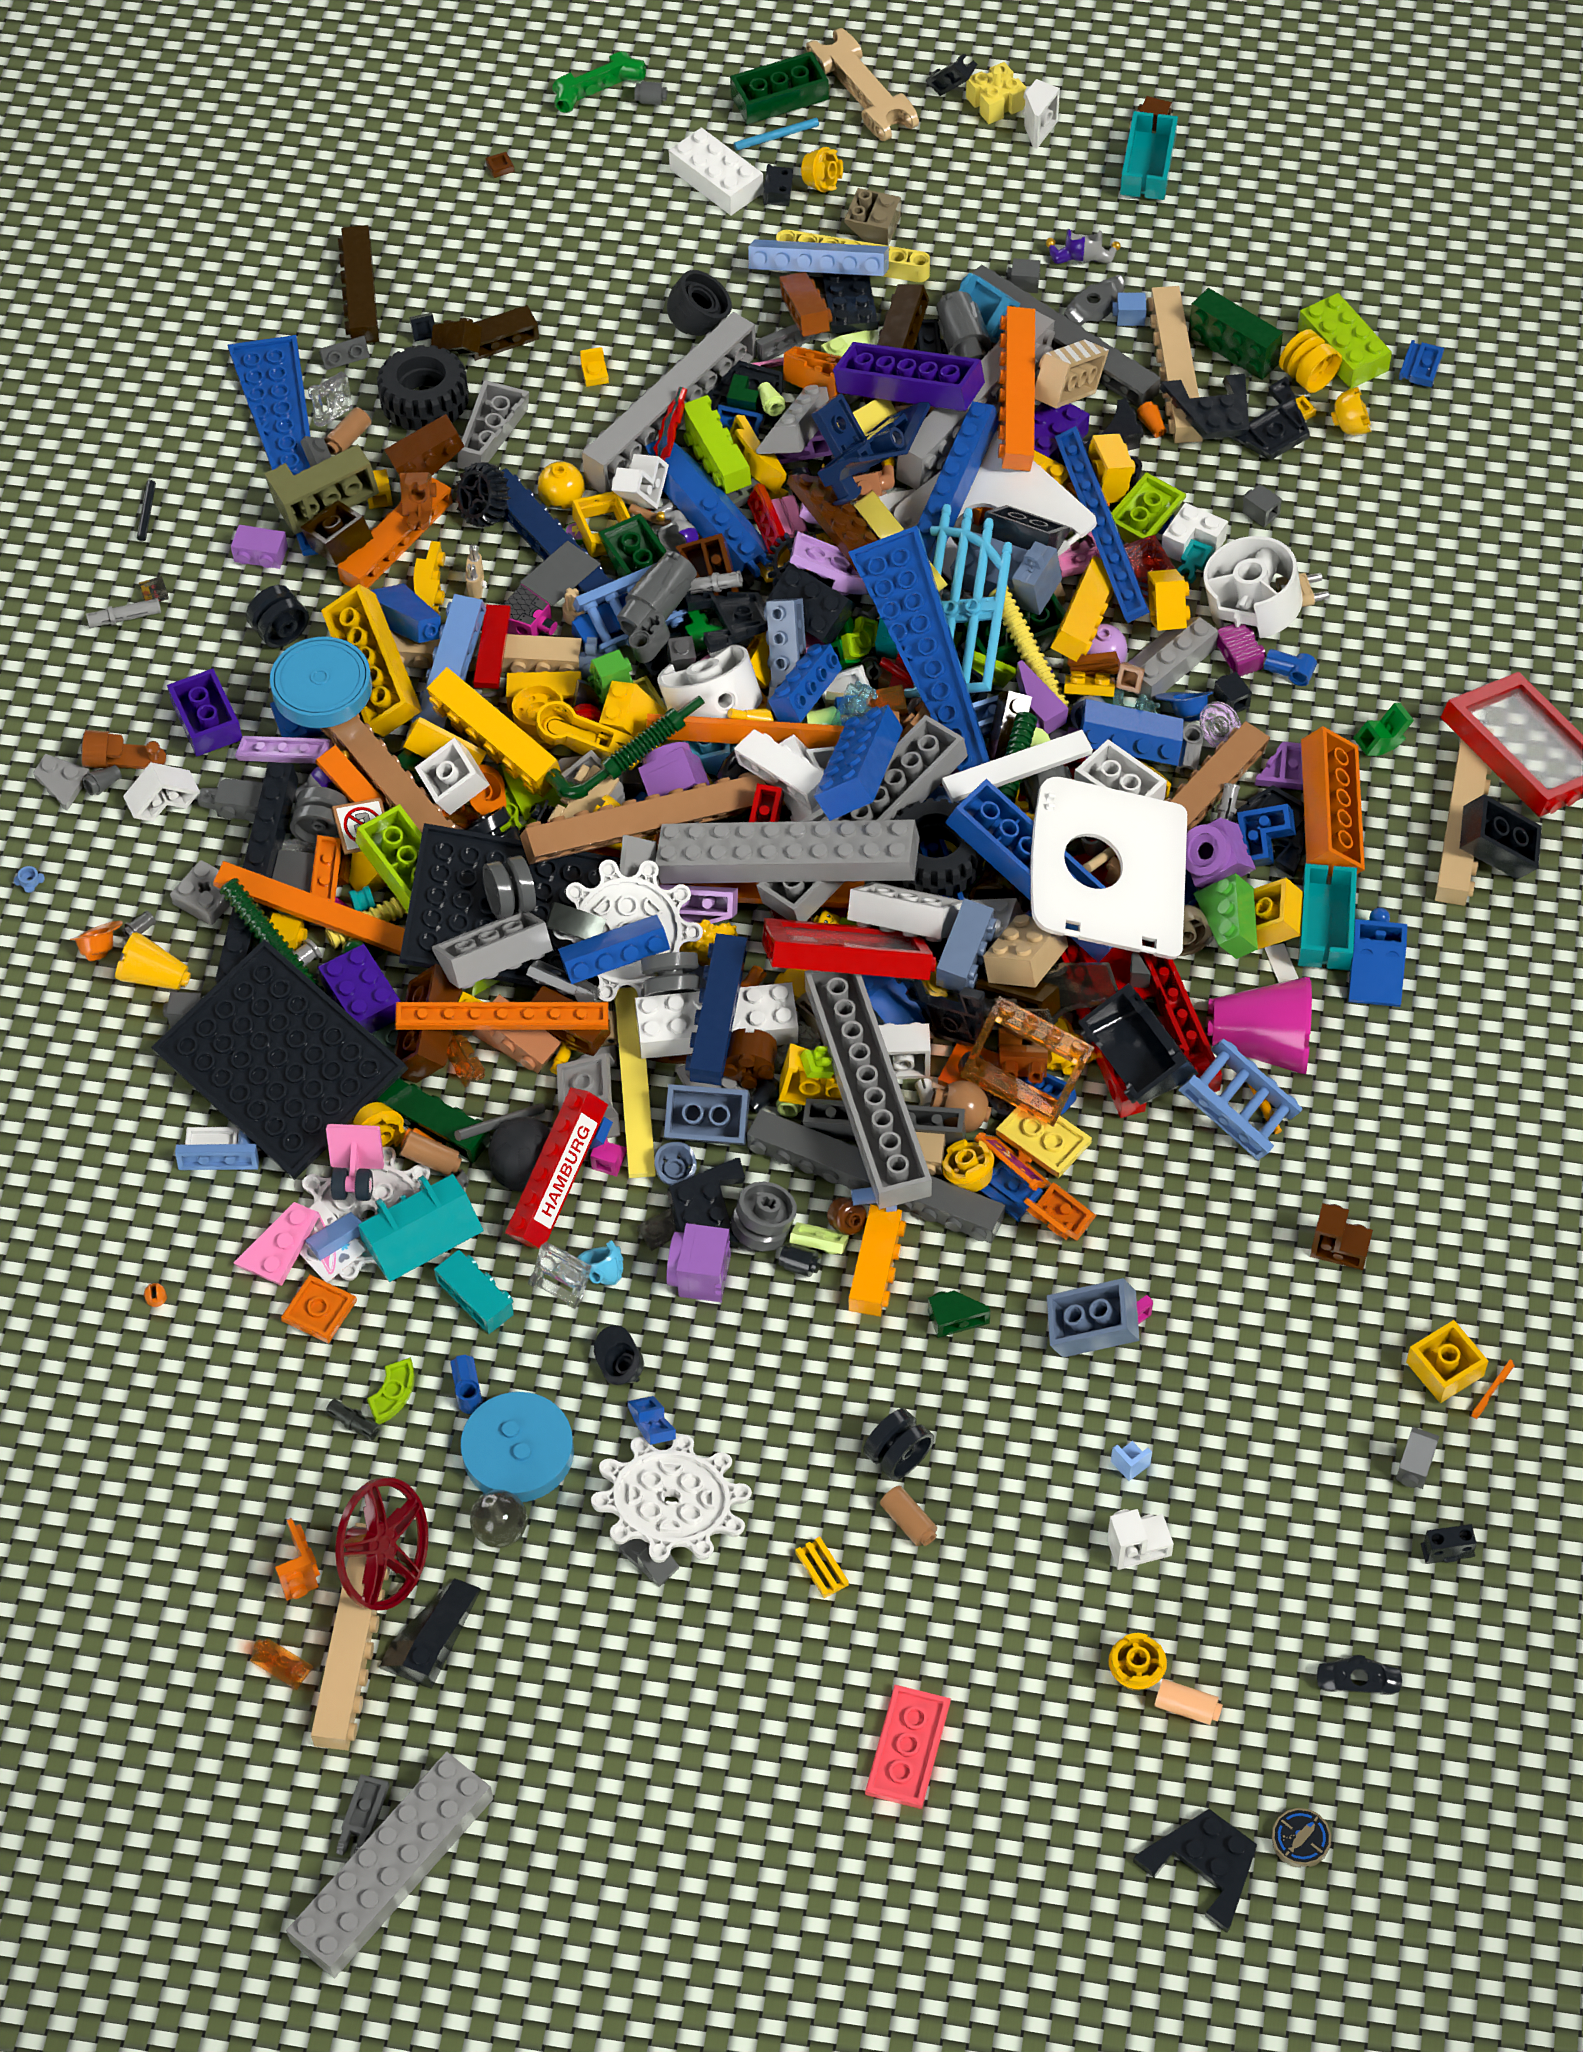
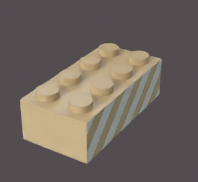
(1070, 373)

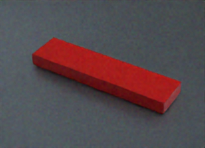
(765, 516)
(492, 646)

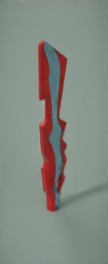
(669, 424)

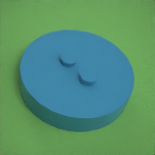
(321, 682)
(517, 1445)

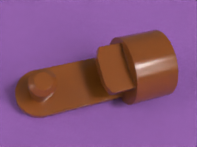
(105, 749)

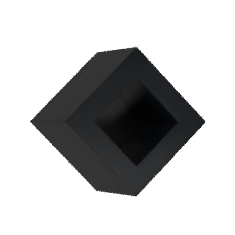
(1233, 692)

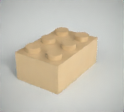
(1023, 953)

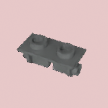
(344, 352)

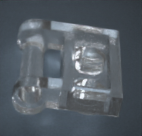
(337, 396)
(563, 1268)

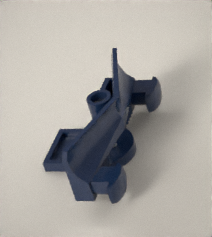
(859, 451)

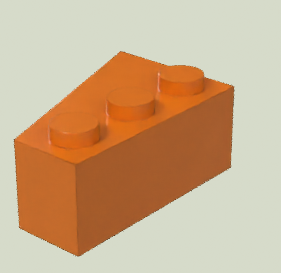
(810, 367)

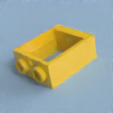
(588, 507)

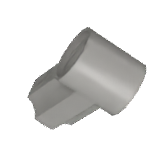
(1190, 750)

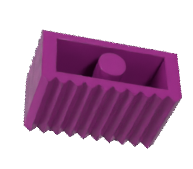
(1240, 649)

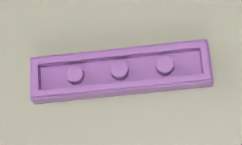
(282, 749)

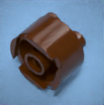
(751, 1057)

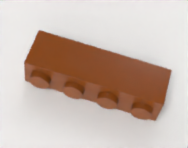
(805, 303)

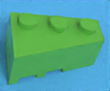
(608, 669)
(1230, 914)

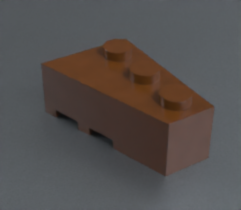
(426, 448)

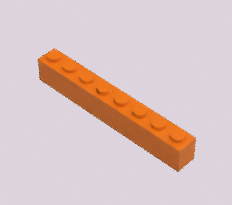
(1018, 388)

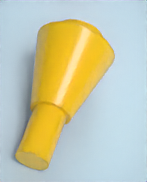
(752, 714)

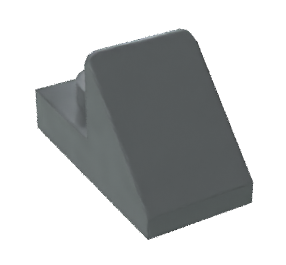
(638, 1553)

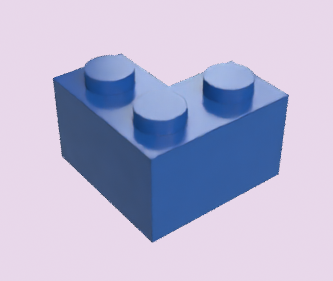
(1261, 826)

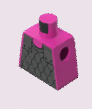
(529, 613)

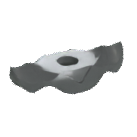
(1081, 310)

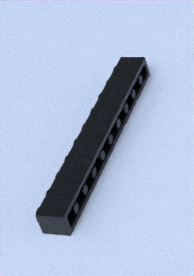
(261, 855)

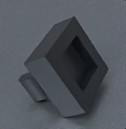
(422, 326)

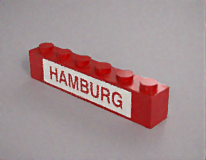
(556, 1168)

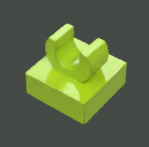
(817, 1063)

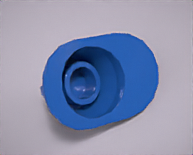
(1186, 705)

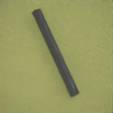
(495, 1122)

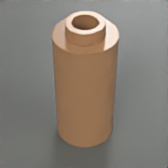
(347, 431)
(430, 1153)
(909, 1516)

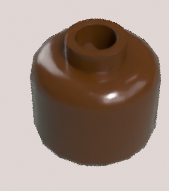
(846, 1217)

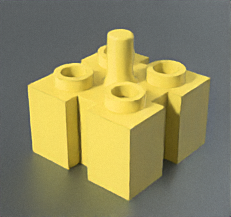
(996, 92)

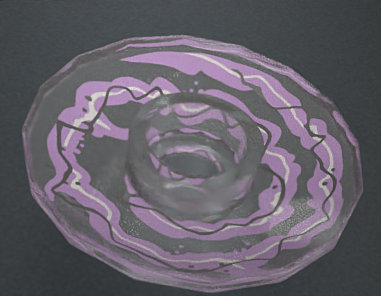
(1217, 722)

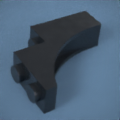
(1123, 424)

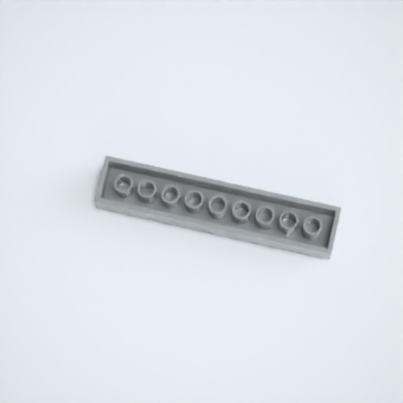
(640, 424)
(943, 424)
(913, 773)
(788, 851)
(869, 1088)

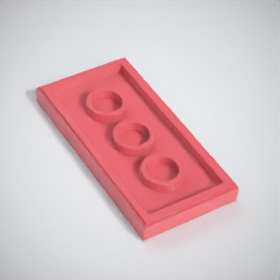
(908, 1746)

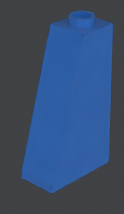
(408, 613)

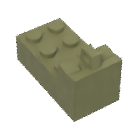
(306, 494)

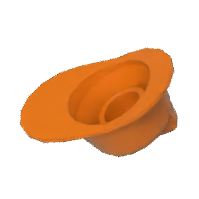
(492, 796)
(97, 941)

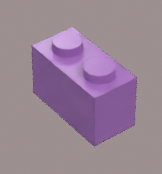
(259, 546)

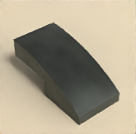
(574, 922)

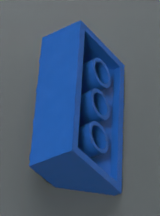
(1140, 733)

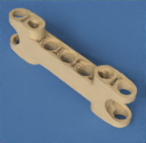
(879, 105)

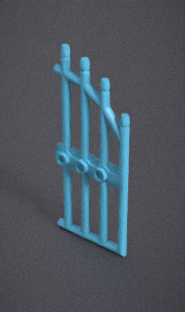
(977, 608)

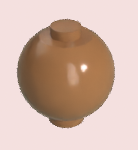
(964, 1096)

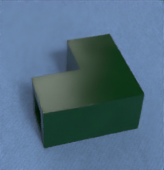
(740, 396)

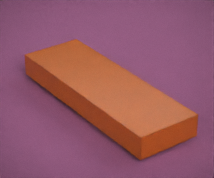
(346, 776)
(326, 867)

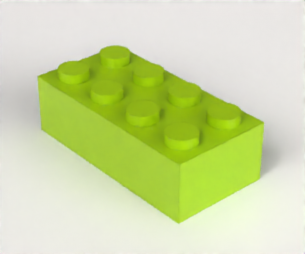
(1342, 328)

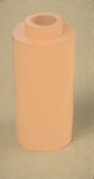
(1188, 1702)

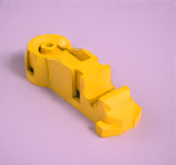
(578, 732)

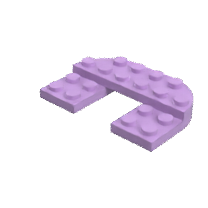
(825, 560)

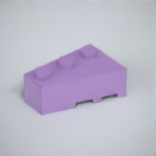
(708, 903)

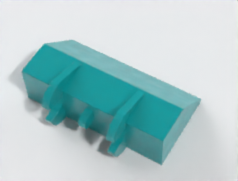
(419, 1226)

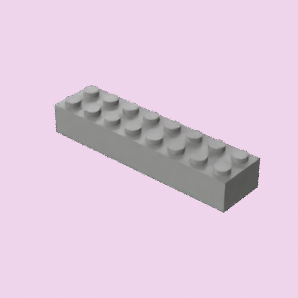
(390, 1864)

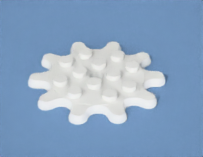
(627, 901)
(387, 1184)
(679, 1473)

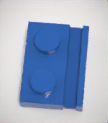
(1421, 363)
(1010, 1190)

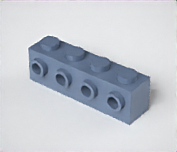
(784, 637)

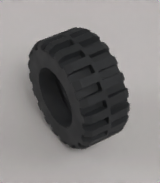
(422, 368)
(944, 873)

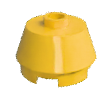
(822, 169)
(386, 1118)
(968, 1165)
(1137, 1661)

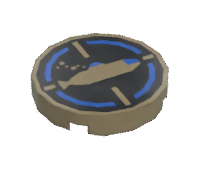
(1301, 1837)

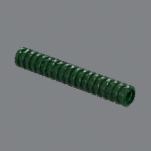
(1020, 739)
(260, 925)

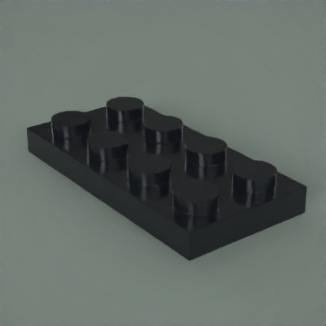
(850, 302)

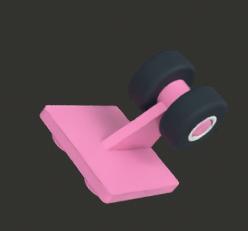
(354, 1149)

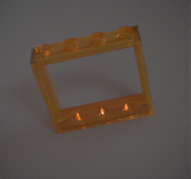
(1012, 1088)

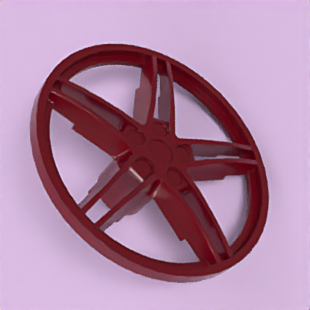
(379, 1544)

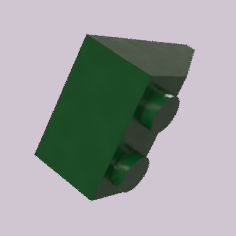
(631, 545)

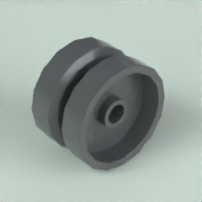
(314, 813)
(509, 887)
(670, 973)
(763, 1216)

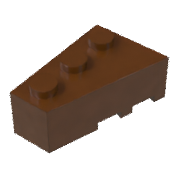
(708, 557)
(579, 1040)

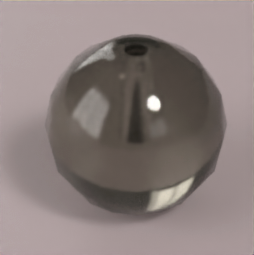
(498, 1518)

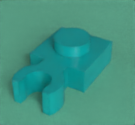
(1194, 558)

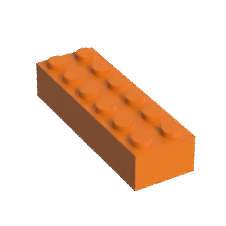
(1332, 801)

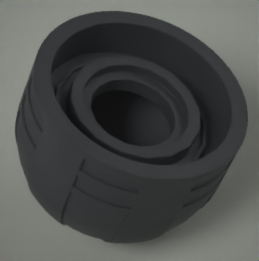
(698, 303)
(516, 1150)

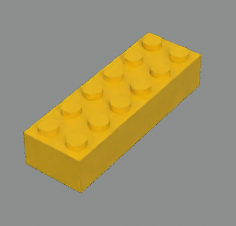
(361, 622)
(492, 731)

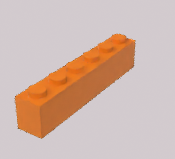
(389, 542)

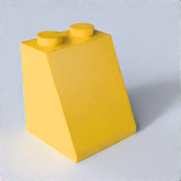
(628, 709)

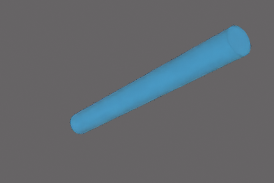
(775, 134)

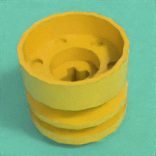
(1310, 361)
(526, 707)

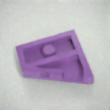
(1283, 768)

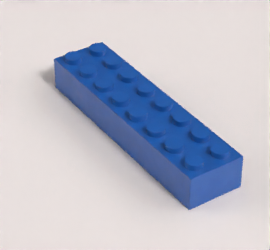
(1004, 839)

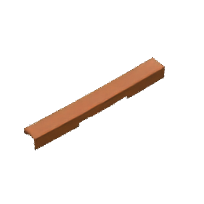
(1500, 1379)

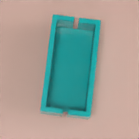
(1148, 156)
(1328, 917)

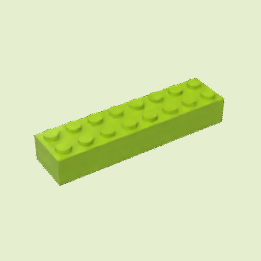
(392, 848)

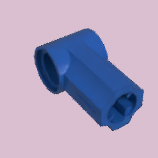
(1297, 668)
(466, 1383)

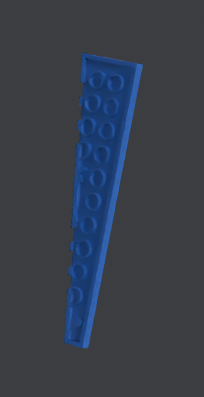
(276, 398)
(912, 610)

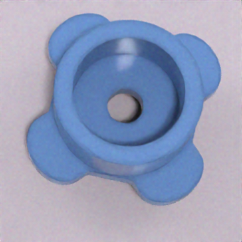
(28, 873)

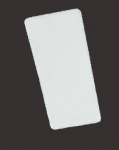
(1281, 962)

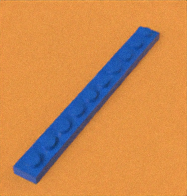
(1106, 532)

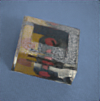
(154, 589)

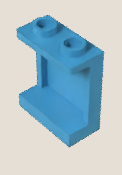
(991, 302)

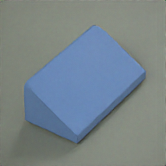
(334, 1236)

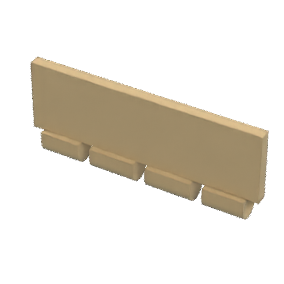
(589, 802)

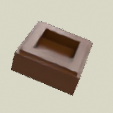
(499, 164)

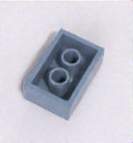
(966, 946)
(706, 1114)
(1093, 1317)

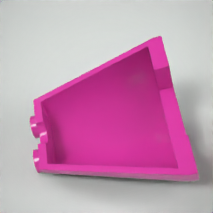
(1266, 1023)

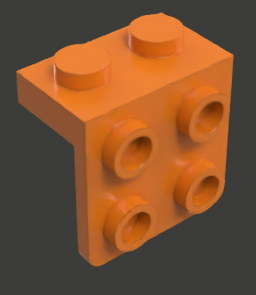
(1063, 1211)
(300, 1574)

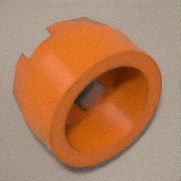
(161, 1295)

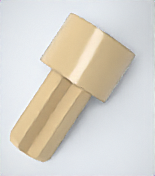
(569, 611)

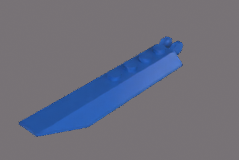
(711, 509)

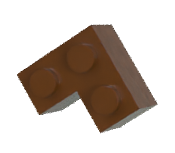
(1338, 1240)

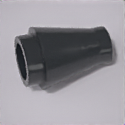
(764, 1094)

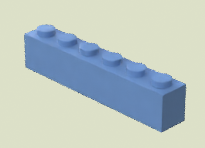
(819, 257)
(454, 649)

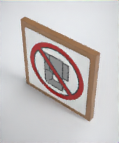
(353, 815)

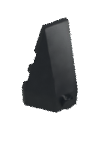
(427, 1641)

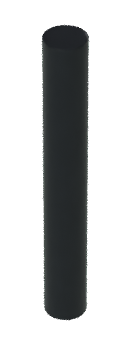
(146, 510)

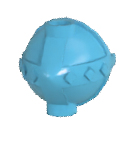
(605, 1263)

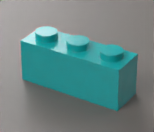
(474, 1291)

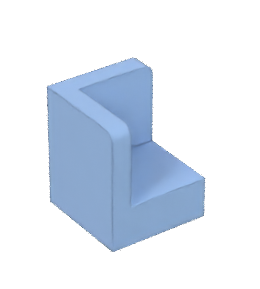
(1131, 1459)

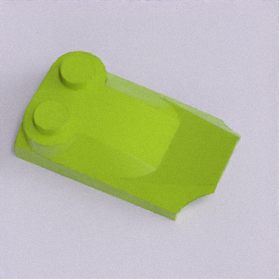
(1146, 508)

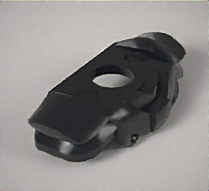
(1337, 1676)

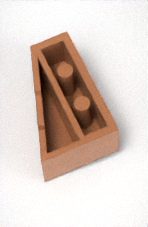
(527, 1047)

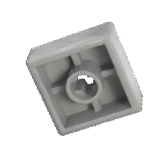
(198, 895)

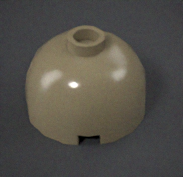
(1194, 930)

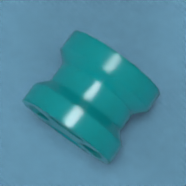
(362, 899)

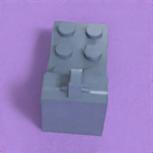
(1031, 575)

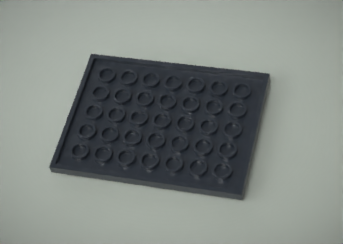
(452, 898)
(278, 1058)

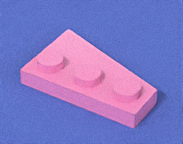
(279, 1245)

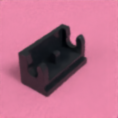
(951, 76)

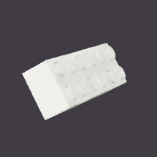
(668, 1020)

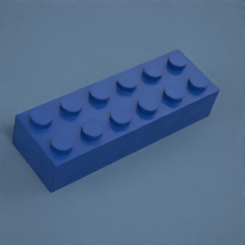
(858, 762)

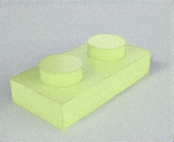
(819, 1238)

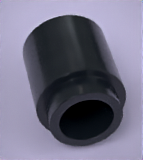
(799, 1260)

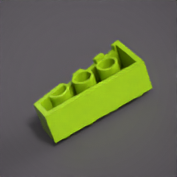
(715, 446)

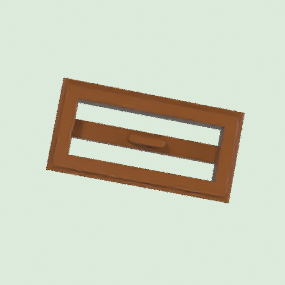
(1096, 663)

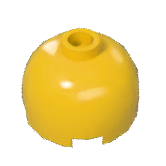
(1351, 413)
(560, 485)

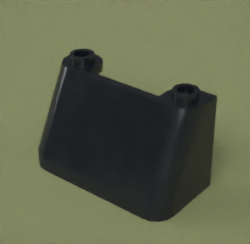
(1137, 1046)

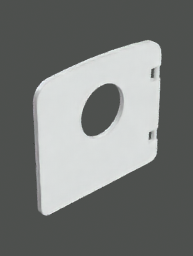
(996, 487)
(1151, 851)

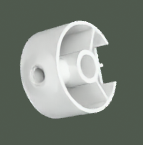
(1241, 579)
(721, 681)

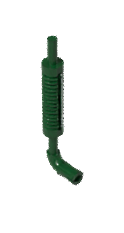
(628, 754)

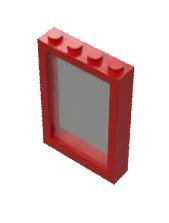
(1521, 741)
(846, 949)

